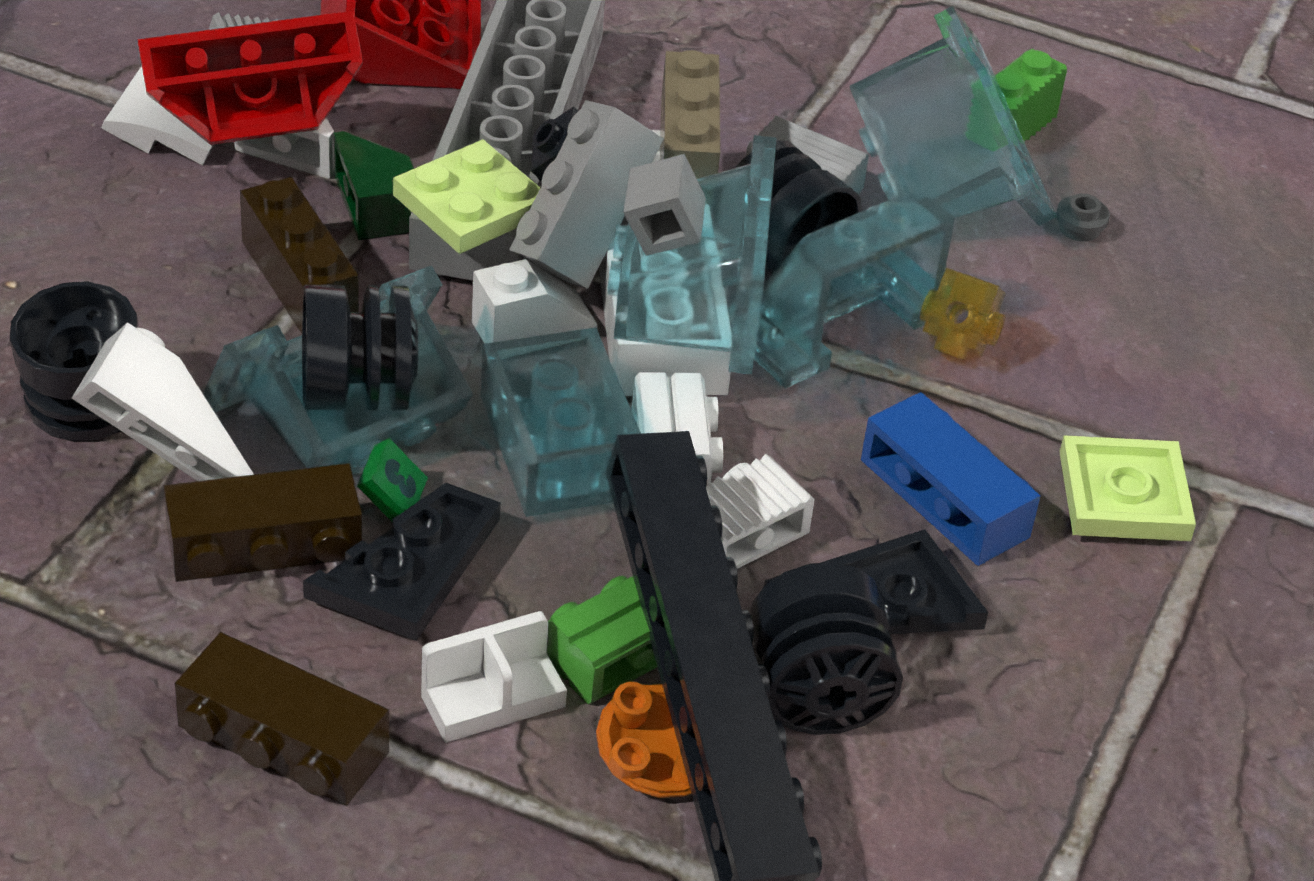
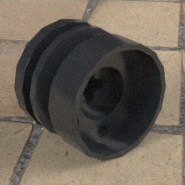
(802, 200)
(54, 346)
(357, 348)
(826, 648)

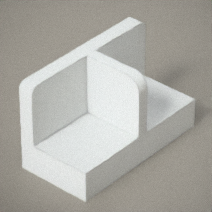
(490, 677)

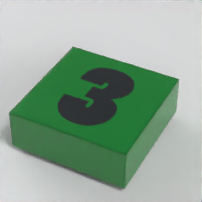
(391, 479)

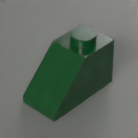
(366, 185)

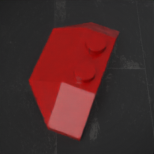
(253, 76)

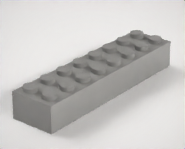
(523, 73)

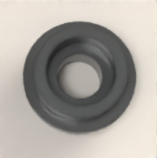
(1082, 217)

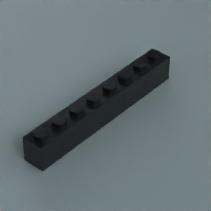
(708, 663)

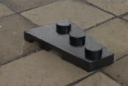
(413, 566)
(918, 586)

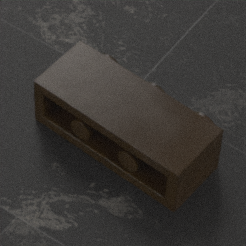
(293, 245)
(262, 521)
(282, 718)

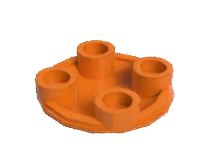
(641, 743)

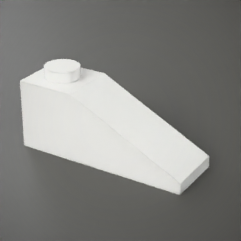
(158, 404)

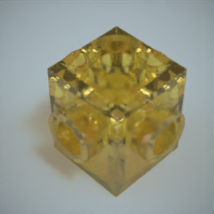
(958, 295)

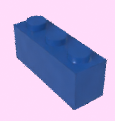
(950, 478)

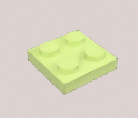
(467, 195)
(1126, 488)

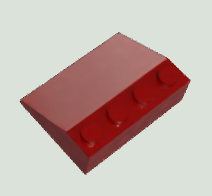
(414, 40)

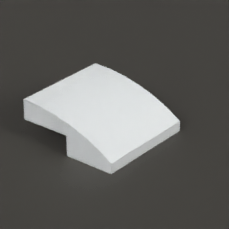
(144, 122)

